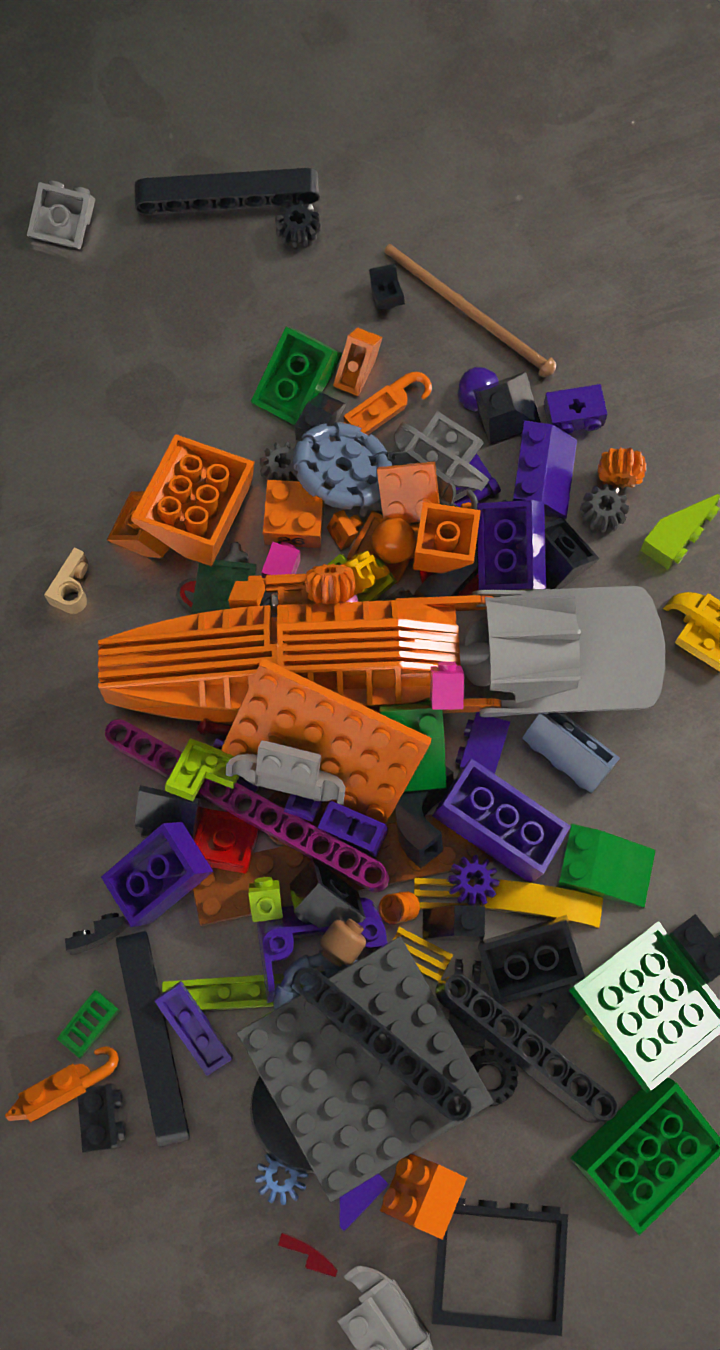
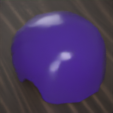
(471, 380)

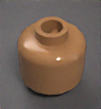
(343, 942)

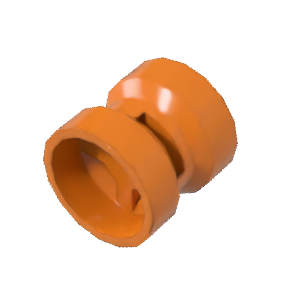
(399, 907)

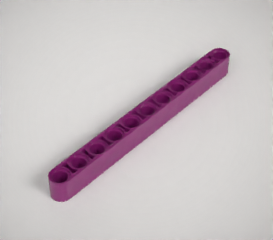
(256, 813)

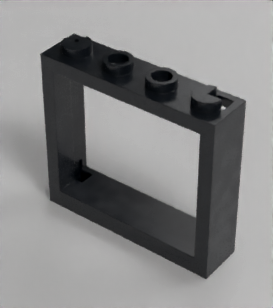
(502, 1322)

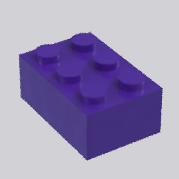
(156, 874)

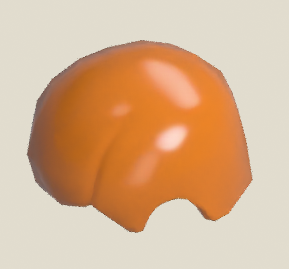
(393, 540)

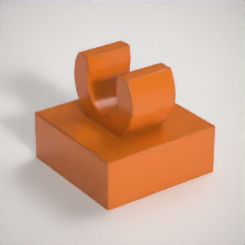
(344, 528)

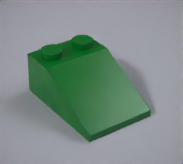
(295, 374)
(428, 721)
(605, 866)

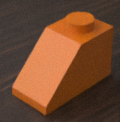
(357, 361)

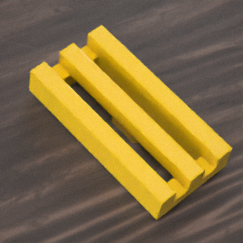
(434, 893)
(431, 947)

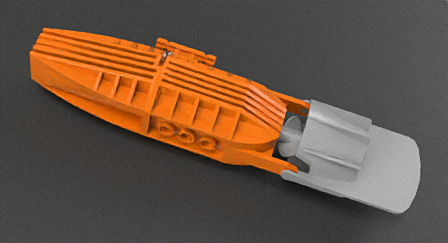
(528, 654)

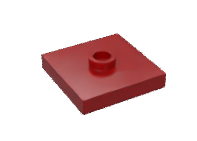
(226, 840)

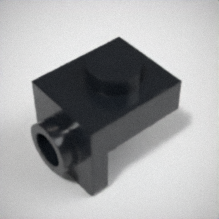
(386, 287)

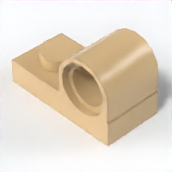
(66, 582)

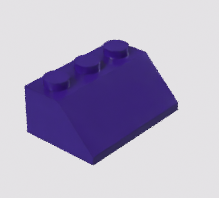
(545, 467)
(511, 545)

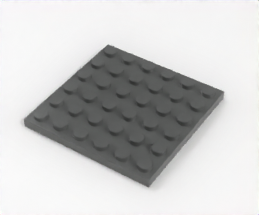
(336, 1096)

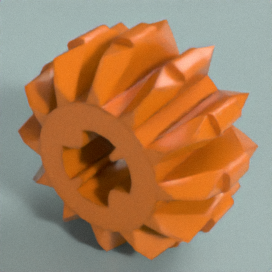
(622, 467)
(330, 583)

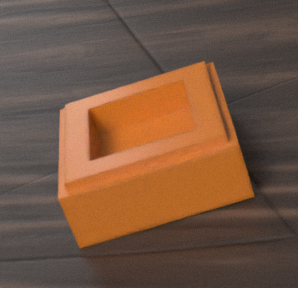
(246, 594)

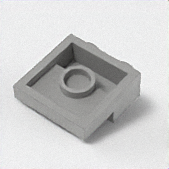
(60, 214)

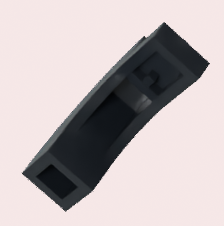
(416, 835)

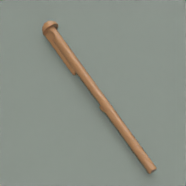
(546, 367)

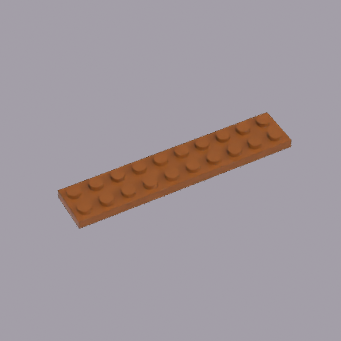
(226, 893)

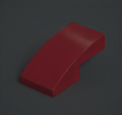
(316, 1260)

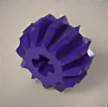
(477, 891)

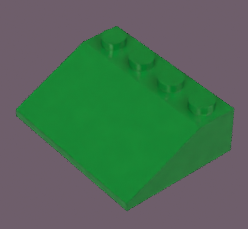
(649, 1153)

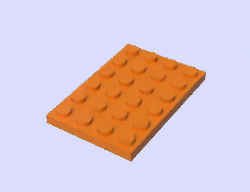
(355, 743)

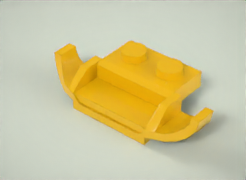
(702, 630)

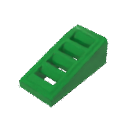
(104, 1022)

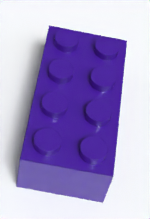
(501, 821)

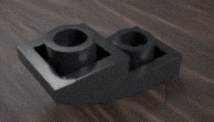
(105, 930)

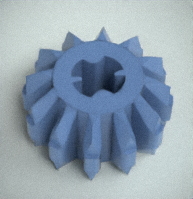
(289, 1185)

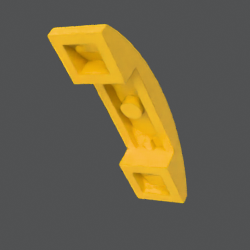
(546, 902)

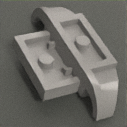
(447, 446)
(287, 771)
(384, 1316)

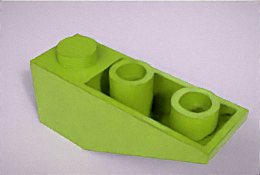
(672, 533)

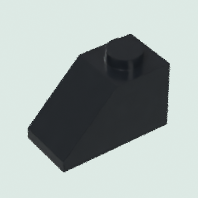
(318, 411)
(454, 923)

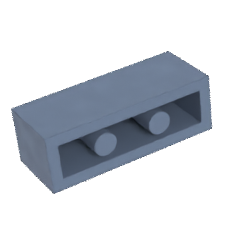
(571, 749)

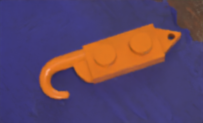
(385, 403)
(60, 1088)

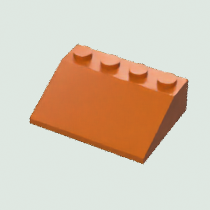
(194, 498)

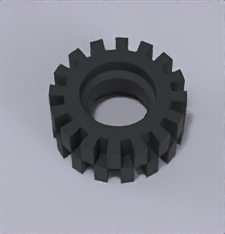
(505, 1066)

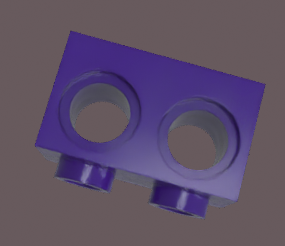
(354, 828)

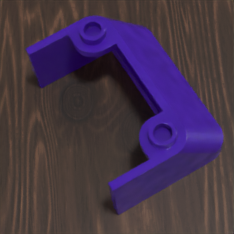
(277, 937)

